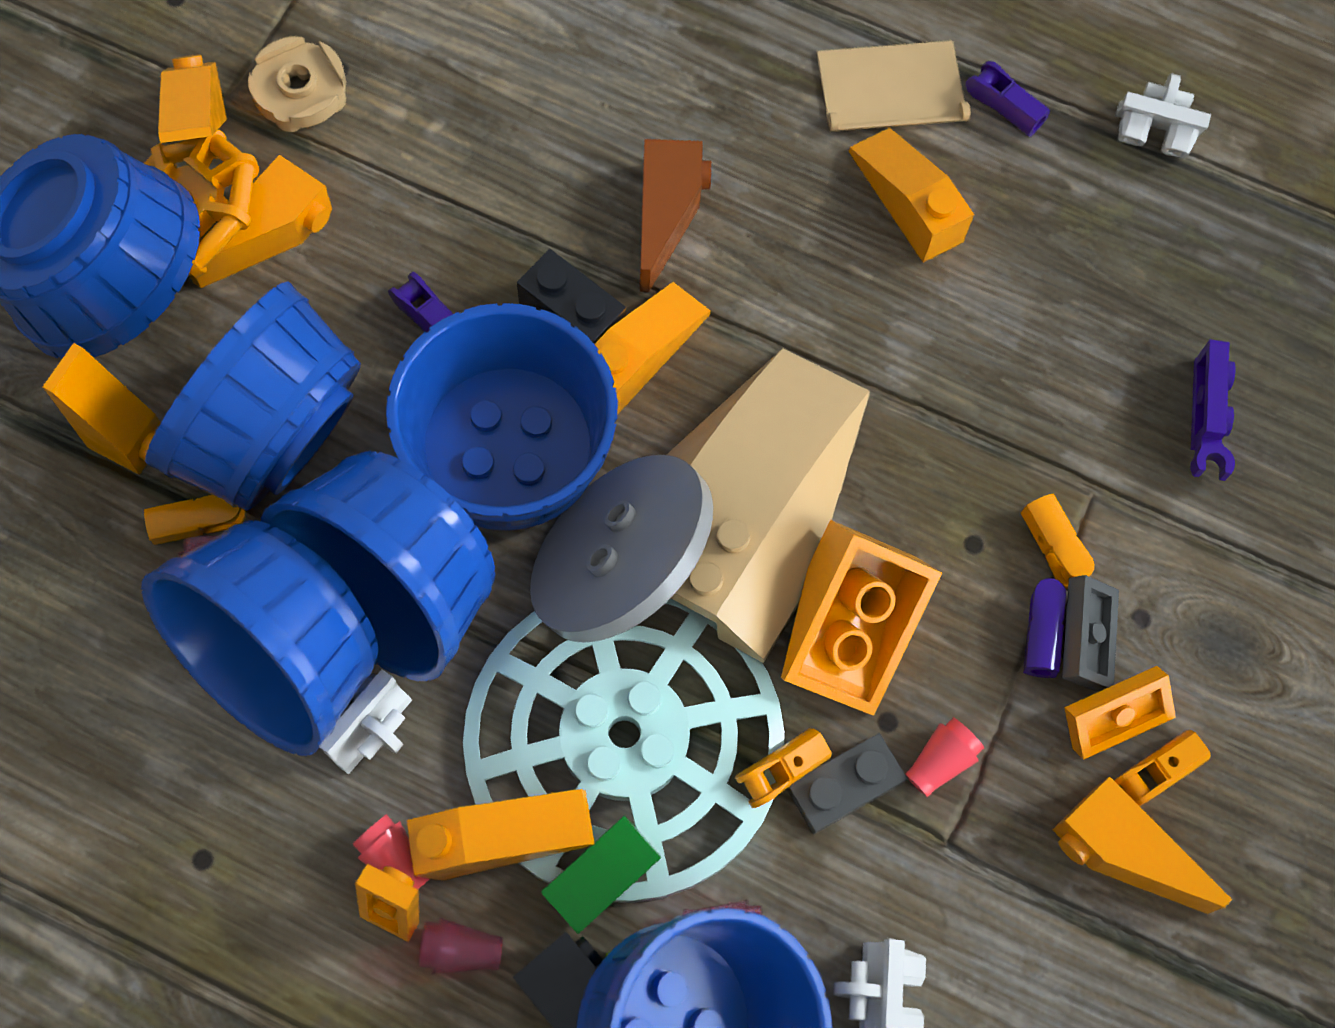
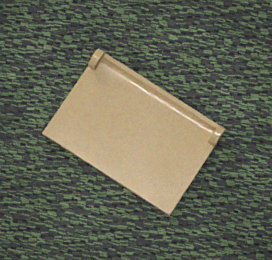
(892, 86)

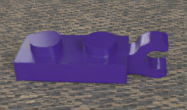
(1210, 409)

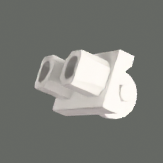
(1162, 112)
(368, 722)
(879, 983)

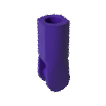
(1012, 102)
(428, 313)
(1045, 629)

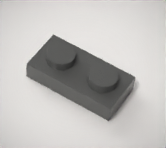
(1090, 633)
(846, 783)

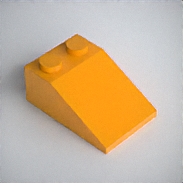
(856, 617)

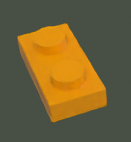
(1120, 712)
(388, 900)

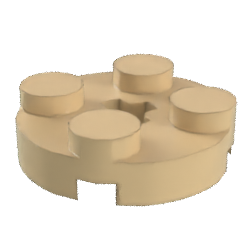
(302, 106)

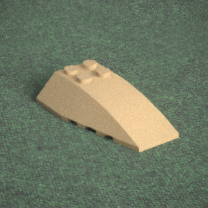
(774, 478)

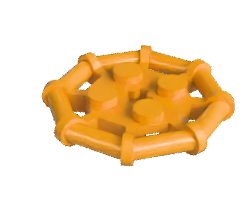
(208, 188)

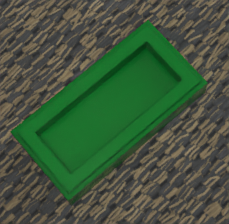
(601, 874)

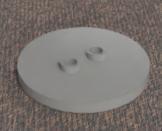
(622, 548)

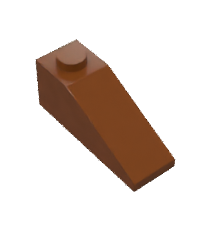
(669, 201)

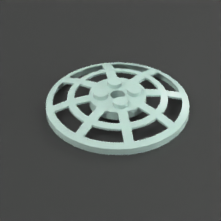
(633, 771)

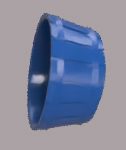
(91, 244)
(258, 403)
(504, 412)
(400, 551)
(265, 632)
(707, 974)

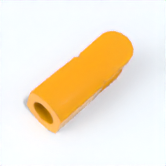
(190, 519)
(1057, 539)
(786, 765)
(1165, 766)

